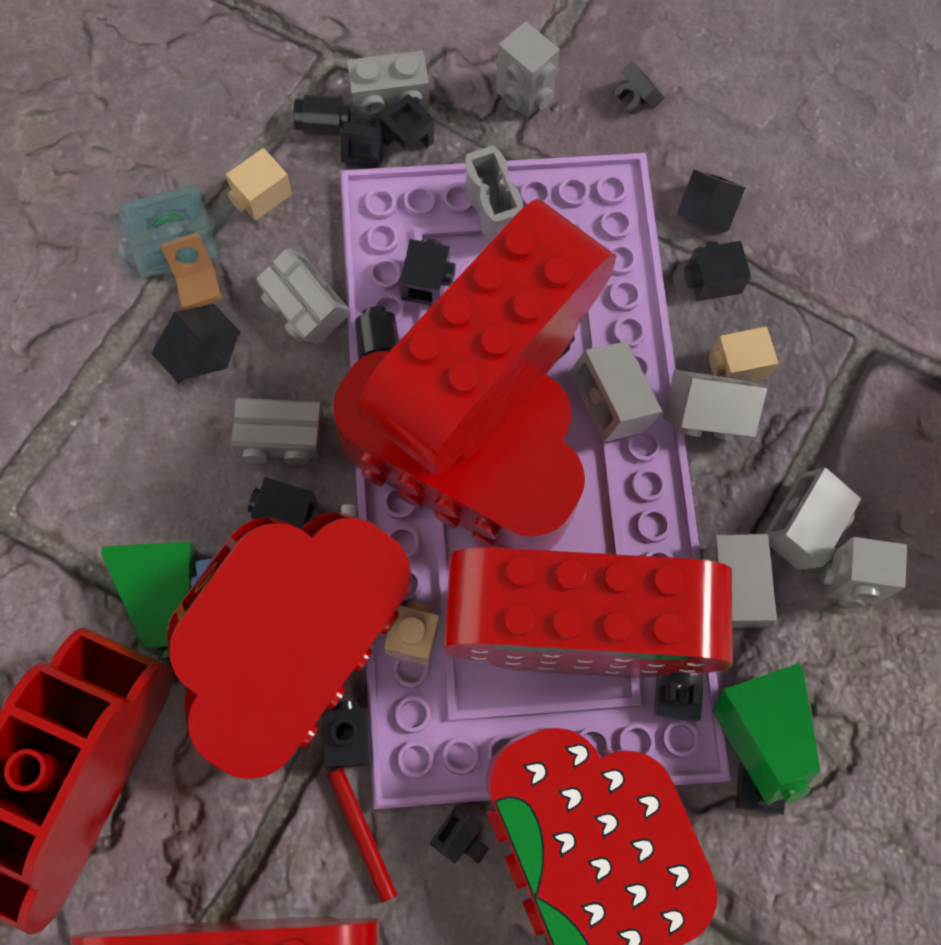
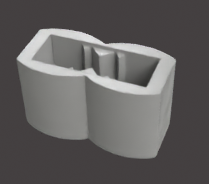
(490, 190)

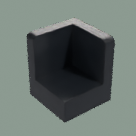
(407, 123)
(710, 200)

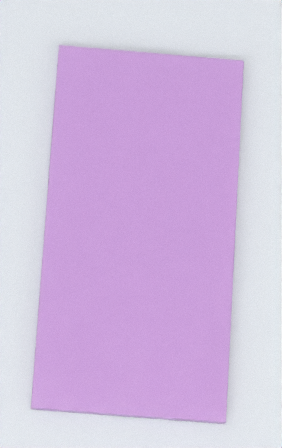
(447, 719)

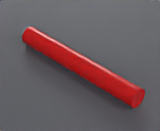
(362, 835)

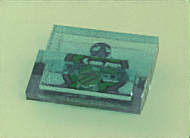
(163, 219)

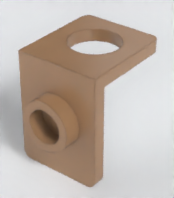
(195, 280)

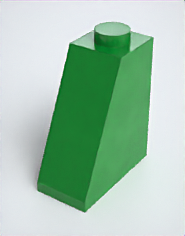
(152, 585)
(772, 732)

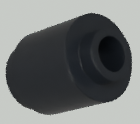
(321, 114)
(376, 330)

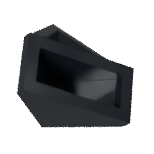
(196, 342)

